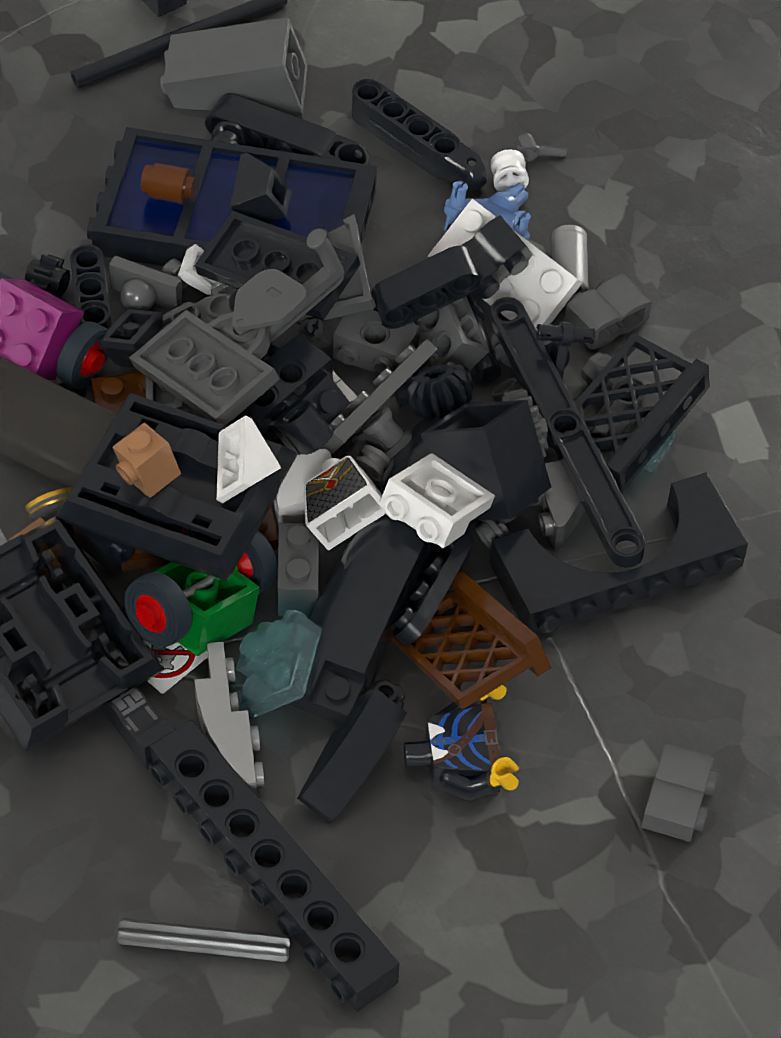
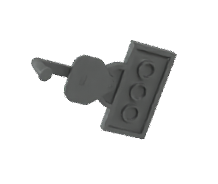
(219, 363)

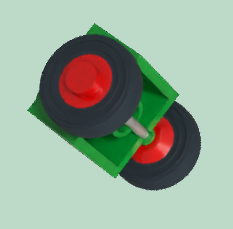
(196, 607)

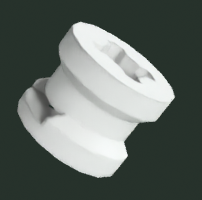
(508, 169)

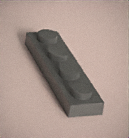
(386, 383)

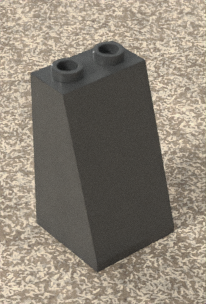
(246, 60)

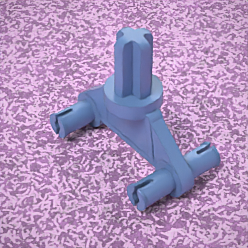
(501, 203)

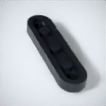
(430, 591)

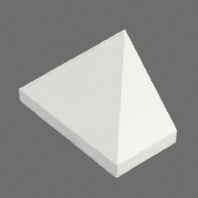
(242, 458)

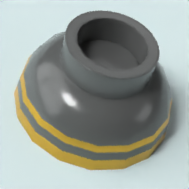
(47, 505)

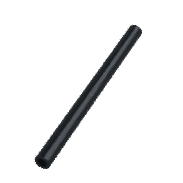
(159, 44)

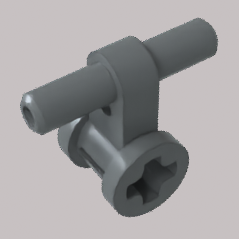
(380, 433)

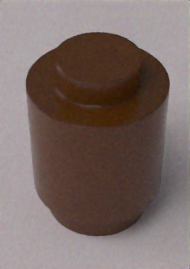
(168, 183)

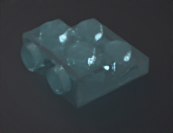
(277, 662)

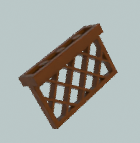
(491, 624)

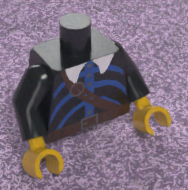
(464, 751)

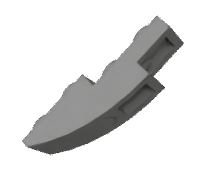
(223, 722)

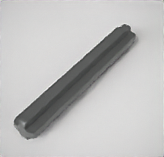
(204, 939)

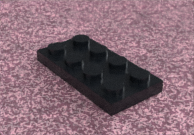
(251, 246)

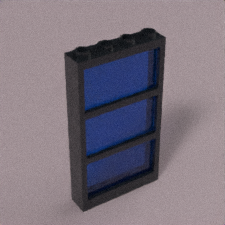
(158, 230)

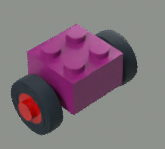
(45, 336)

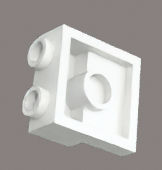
(435, 500)

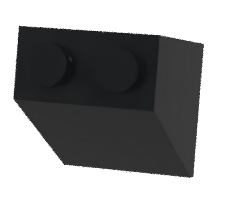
(495, 449)

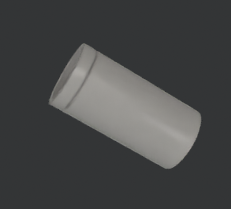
(571, 252)

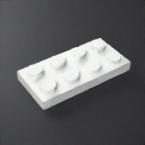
(540, 287)

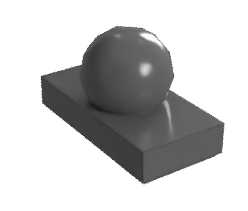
(144, 286)

